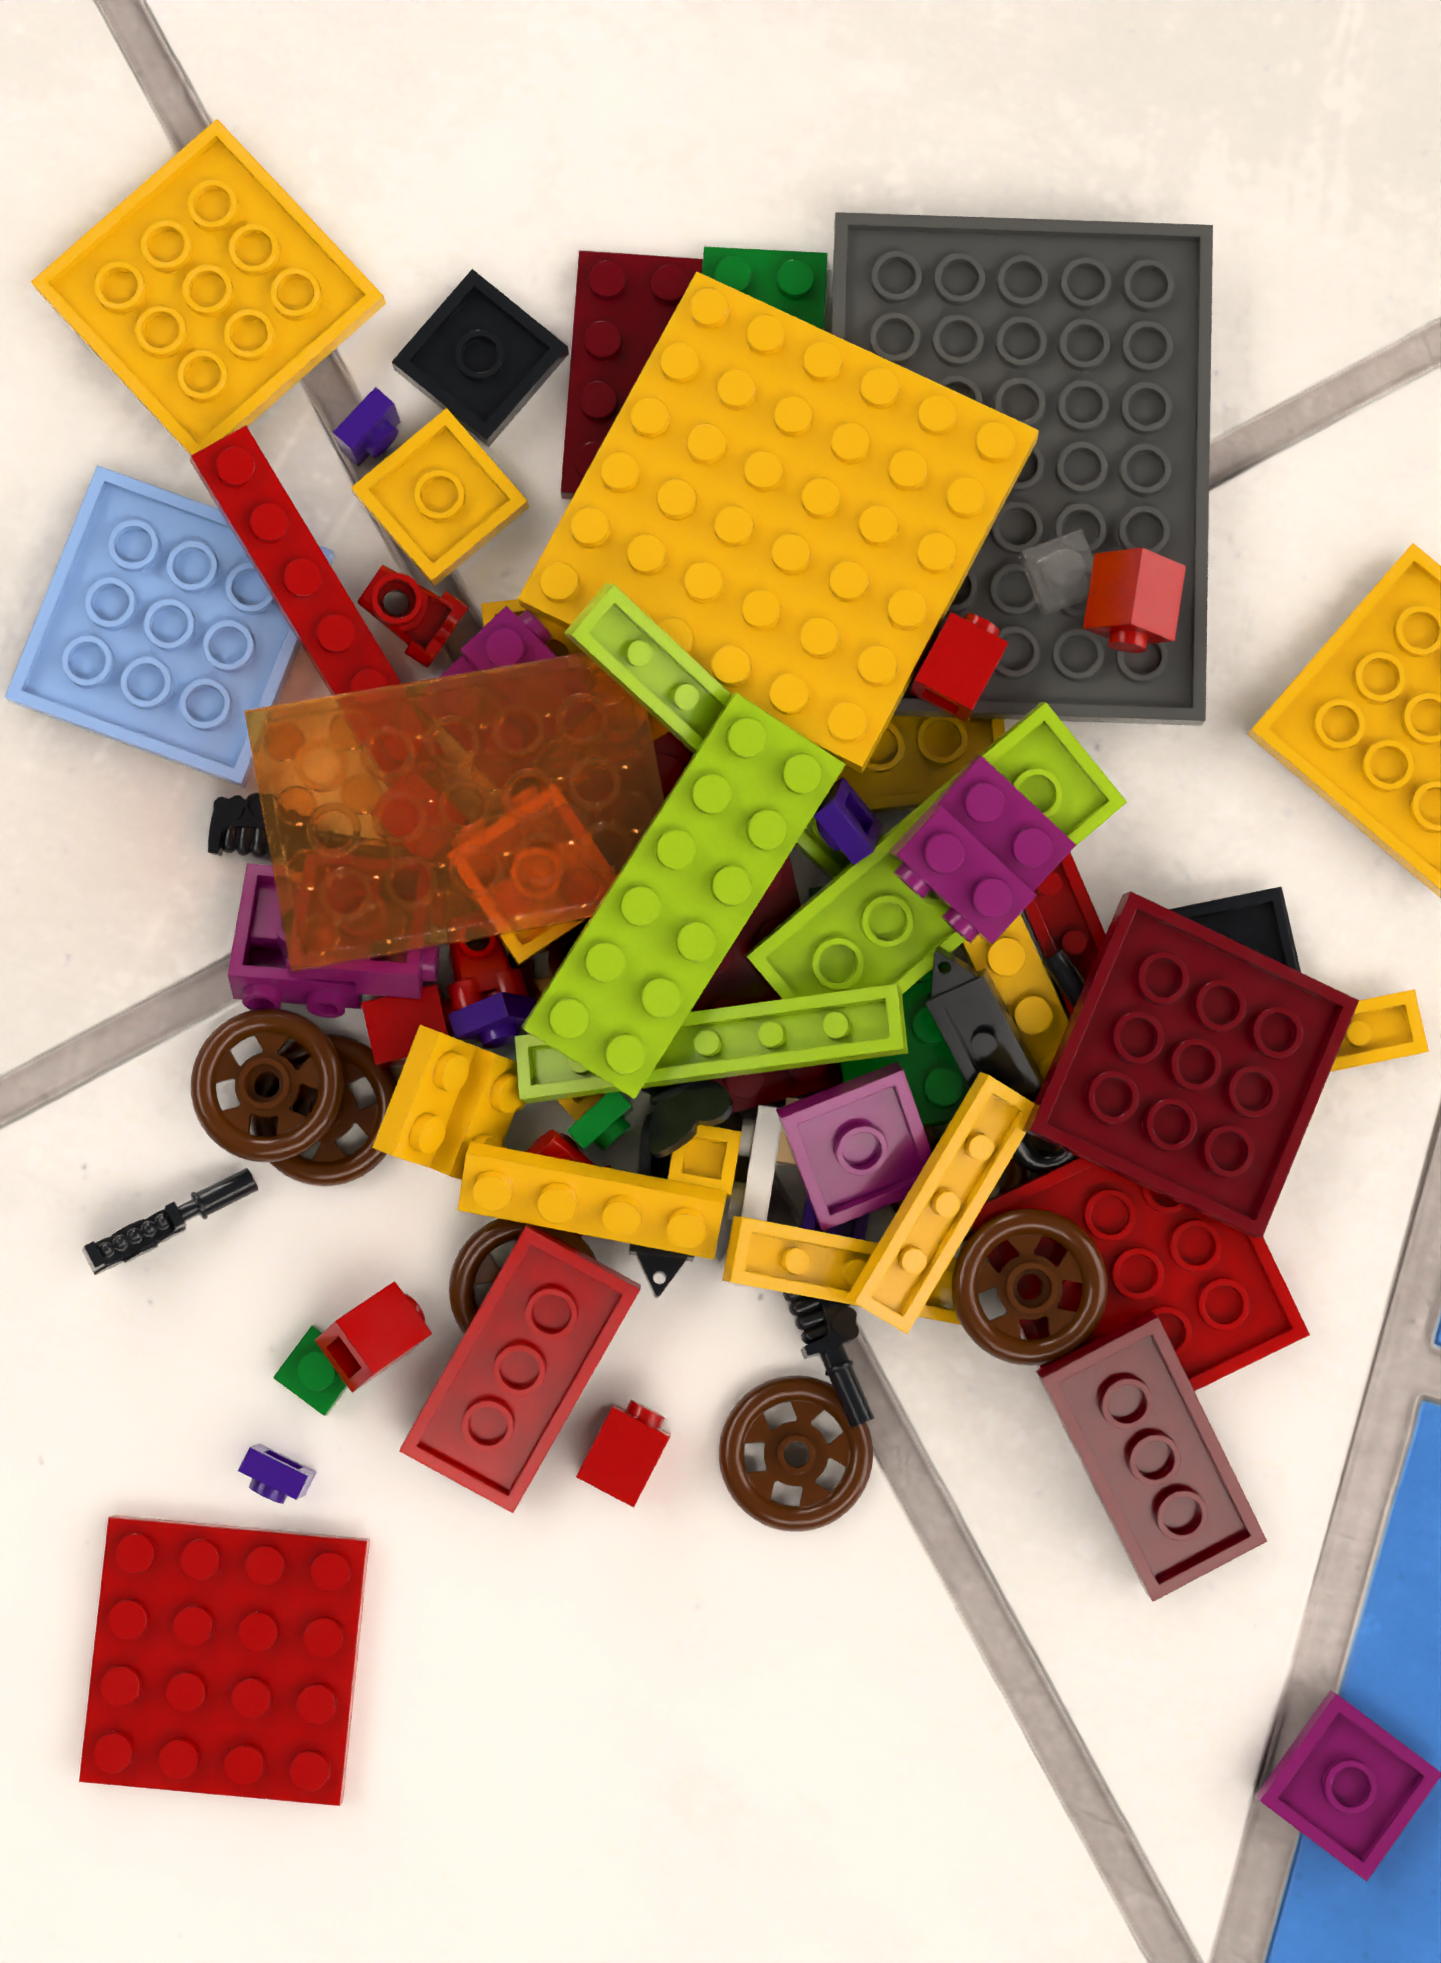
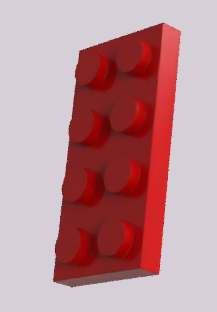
(520, 1367)

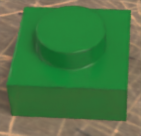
(603, 1122)
(311, 1374)

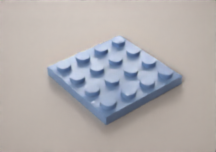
(157, 630)

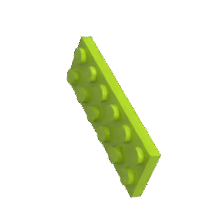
(683, 895)
(873, 927)

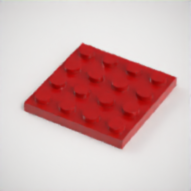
(1200, 1277)
(225, 1660)

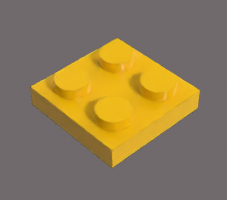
(440, 497)

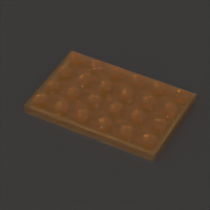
(451, 806)

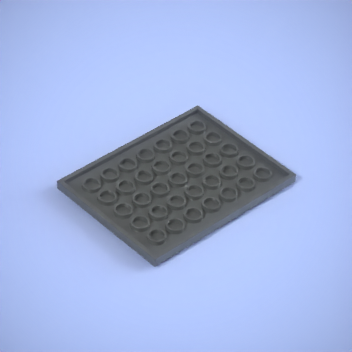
(1109, 356)

